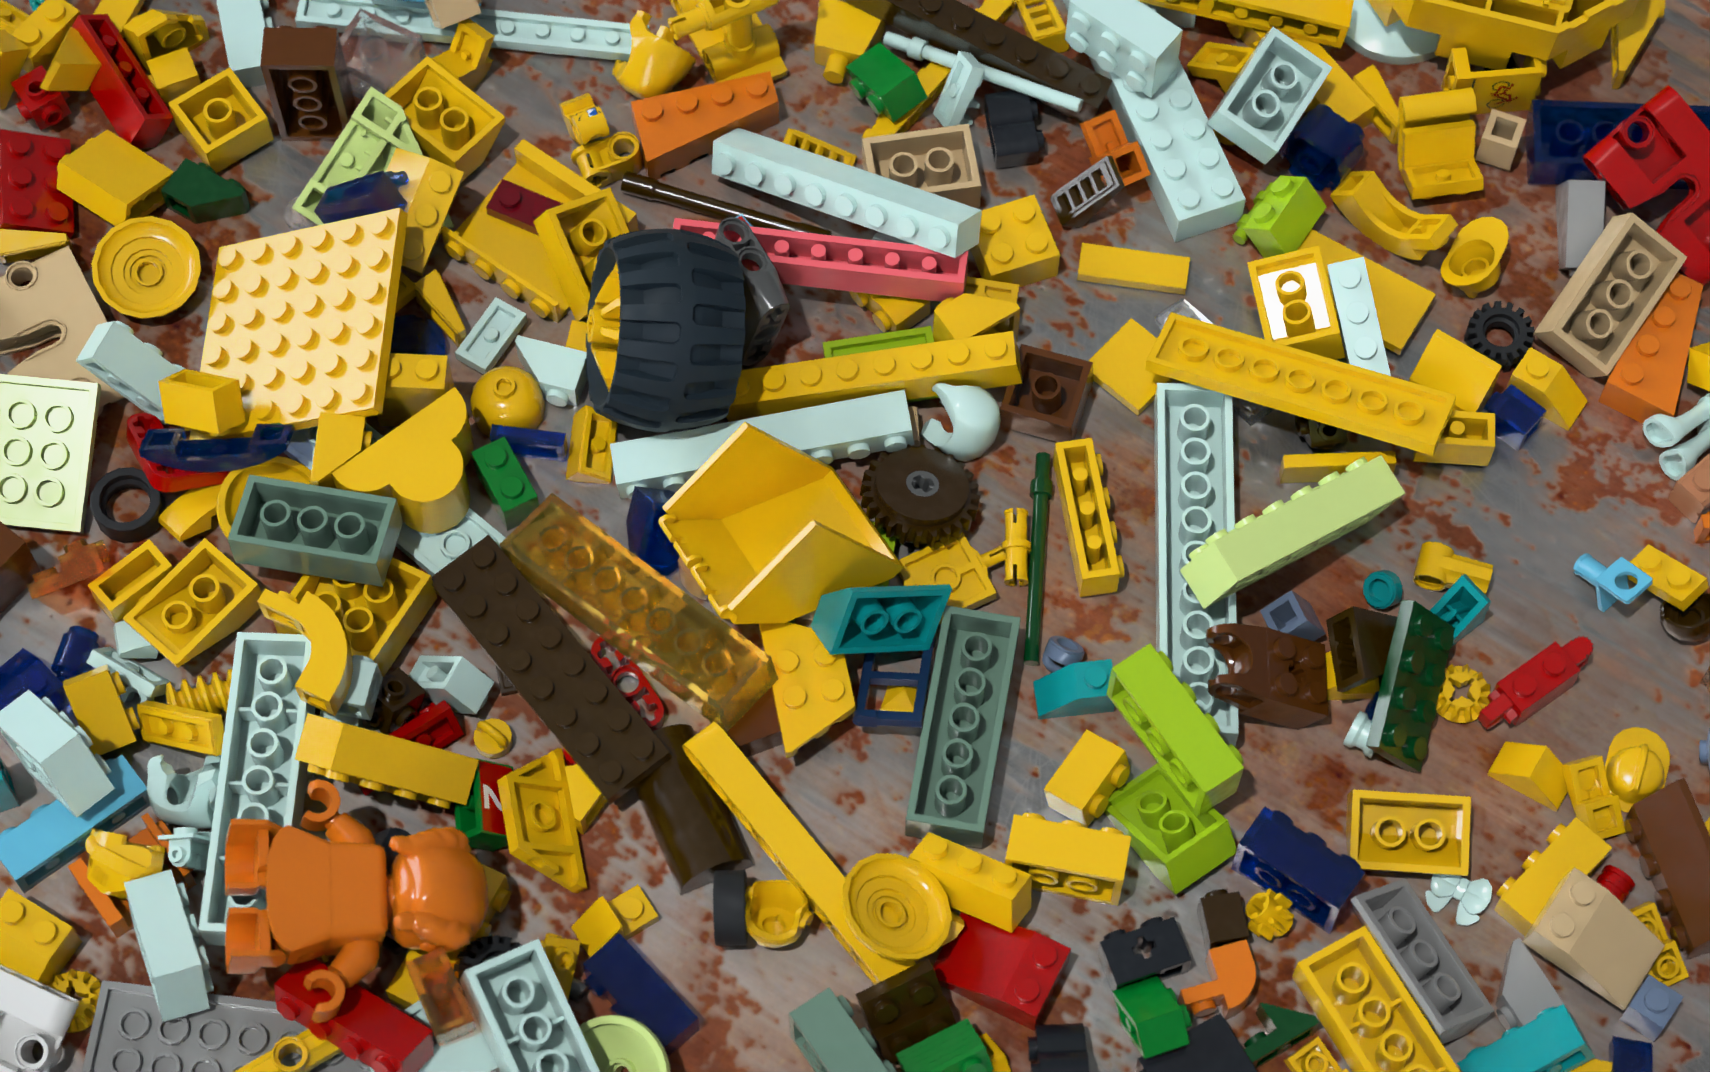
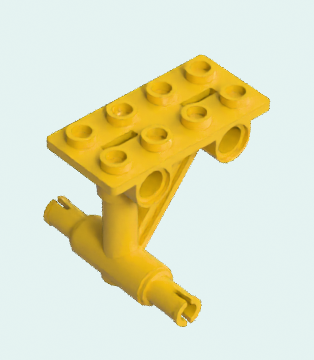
(729, 37)

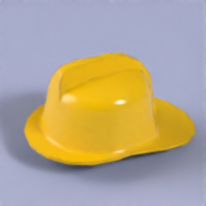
(1476, 256)
(1636, 765)

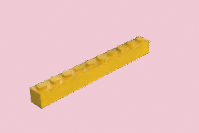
(934, 78)

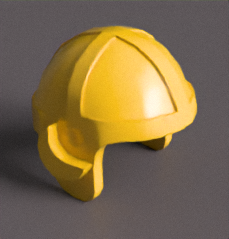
(776, 912)

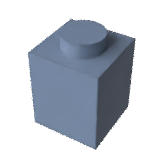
(1293, 616)
(1651, 1008)

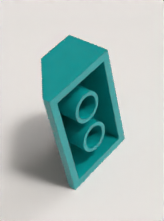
(880, 618)

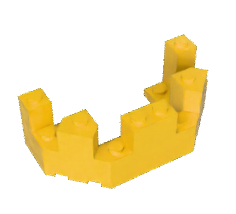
(1499, 27)

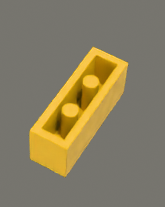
(1568, 848)
(977, 882)

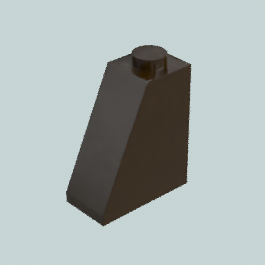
(1359, 645)

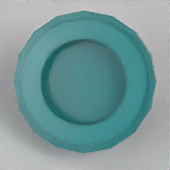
(1382, 589)

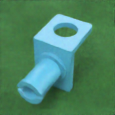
(1612, 582)

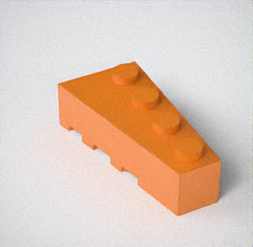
(685, 122)
(1654, 362)

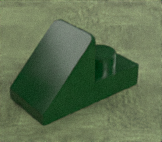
(1284, 1031)

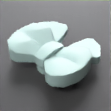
(1473, 896)

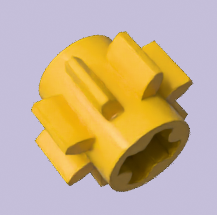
(1269, 914)

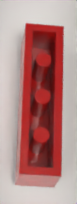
(123, 85)
(362, 1028)

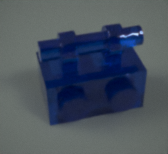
(362, 196)

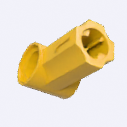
(1441, 568)

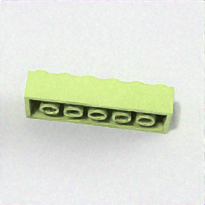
(1290, 529)

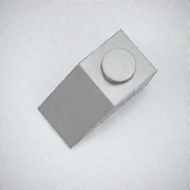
(1523, 988)

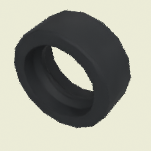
(115, 482)
(729, 907)

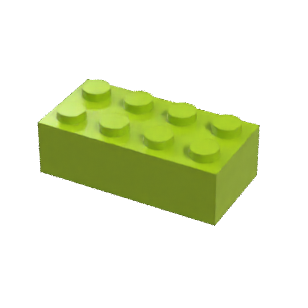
(1175, 729)

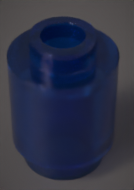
(74, 652)

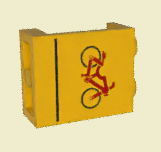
(1496, 89)

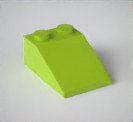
(1167, 831)

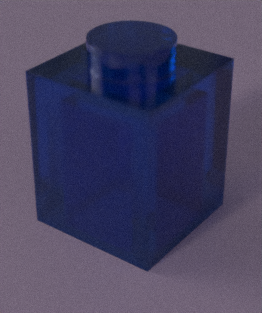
(1515, 416)

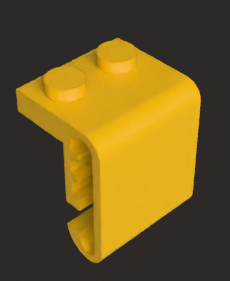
(1438, 144)

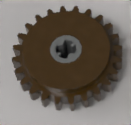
(919, 496)

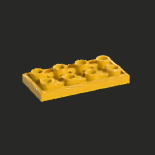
(1397, 300)

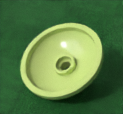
(624, 1042)

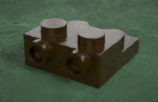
(905, 1009)

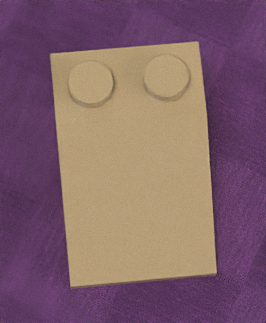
(1594, 938)

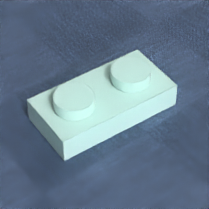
(491, 336)

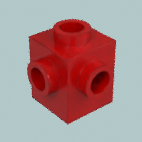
(35, 103)

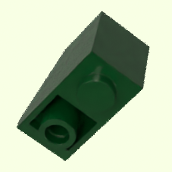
(203, 195)

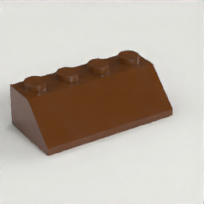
(1677, 860)

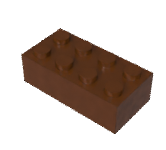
(307, 82)

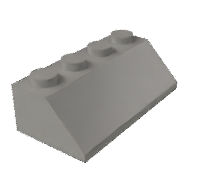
(1422, 959)

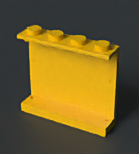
(516, 255)

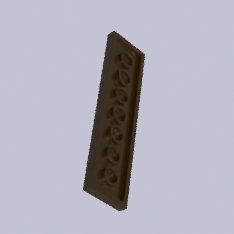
(550, 669)

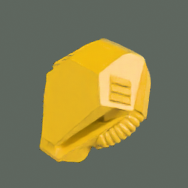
(118, 861)

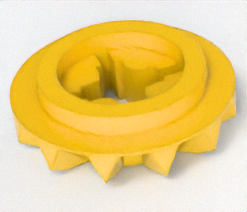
(1462, 709)
(85, 986)

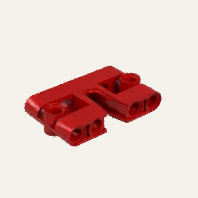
(1671, 149)

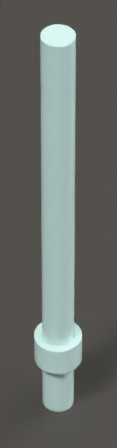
(920, 50)

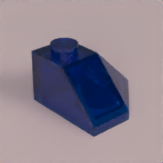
(644, 533)

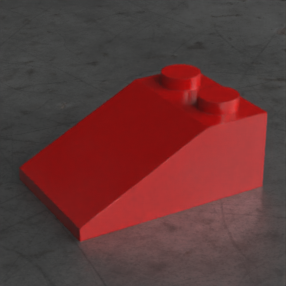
(1003, 969)

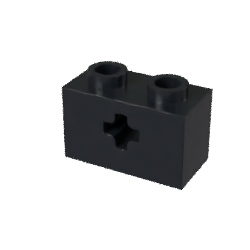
(1159, 937)

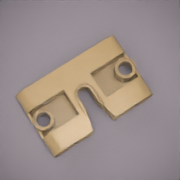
(47, 308)

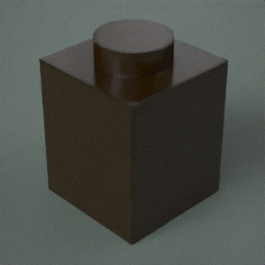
(1222, 918)

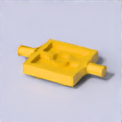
(954, 565)

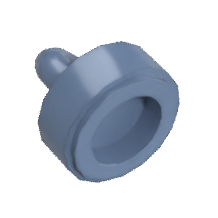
(1062, 651)

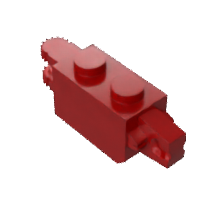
(1536, 683)

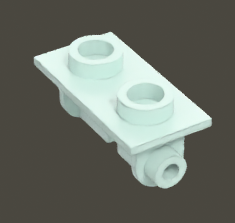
(188, 848)

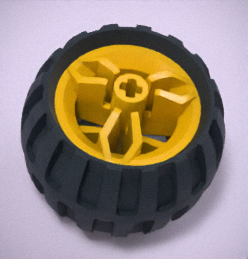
(665, 330)

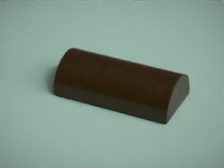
(689, 817)

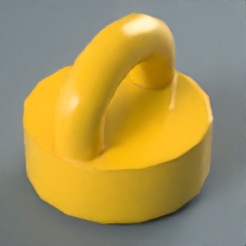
(493, 738)

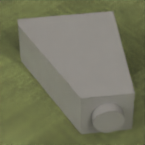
(1579, 220)

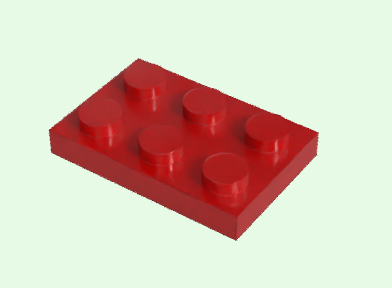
(30, 183)

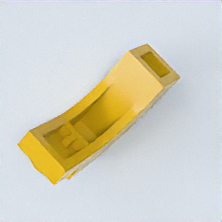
(1387, 221)
(330, 665)

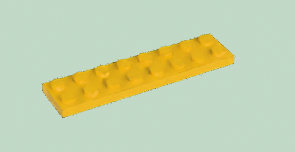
(1301, 383)

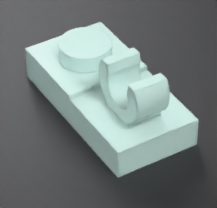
(959, 91)
(138, 677)

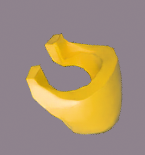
(654, 60)

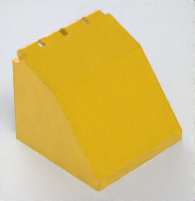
(772, 531)

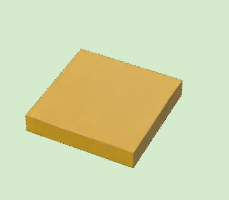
(1121, 367)

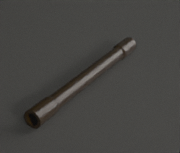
(654, 190)

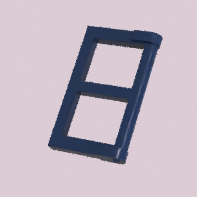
(872, 718)

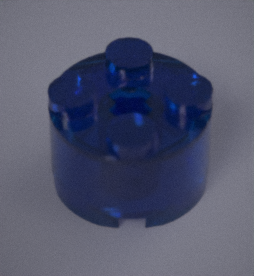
(1323, 148)

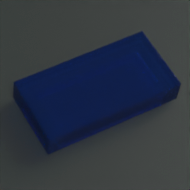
(533, 442)

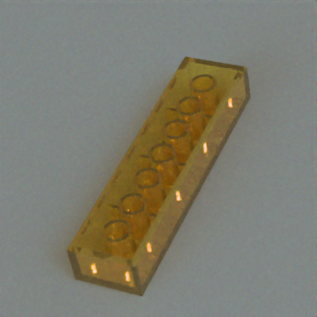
(640, 612)

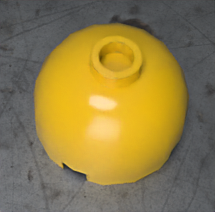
(507, 399)

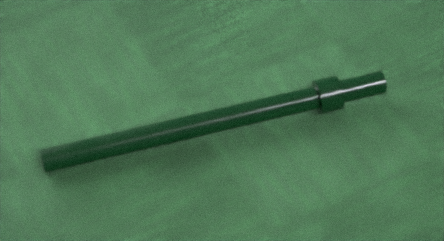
(1040, 492)

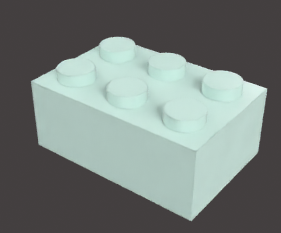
(1125, 40)
(1269, 95)
(55, 752)
(169, 944)

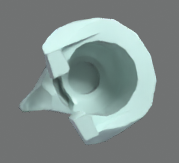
(973, 418)
(183, 798)

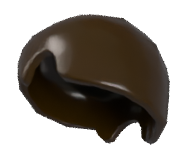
(1687, 625)

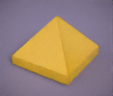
(899, 699)

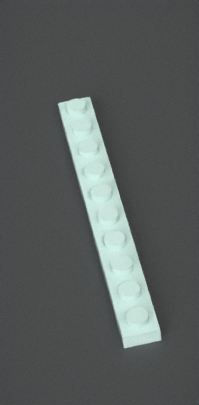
(510, 29)

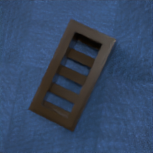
(1068, 201)

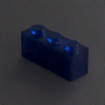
(639, 993)

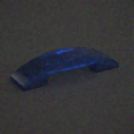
(173, 449)

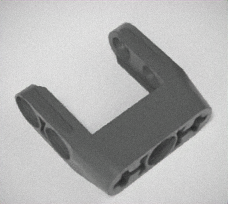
(763, 292)

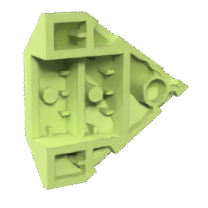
(361, 150)

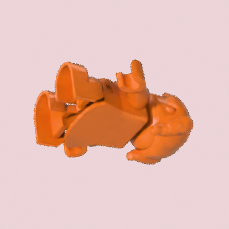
(340, 898)

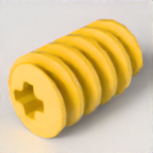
(203, 697)

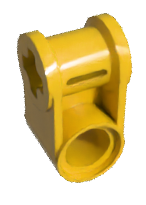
(605, 158)

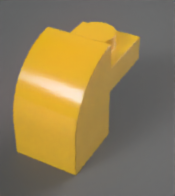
(468, 54)

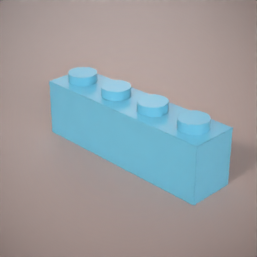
(56, 836)

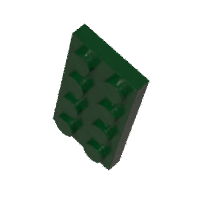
(1410, 686)

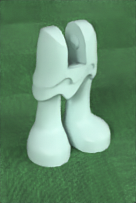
(1667, 431)

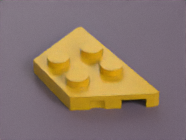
(810, 686)
(542, 820)

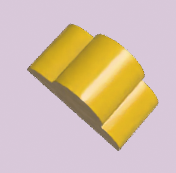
(419, 466)

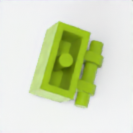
(1281, 216)

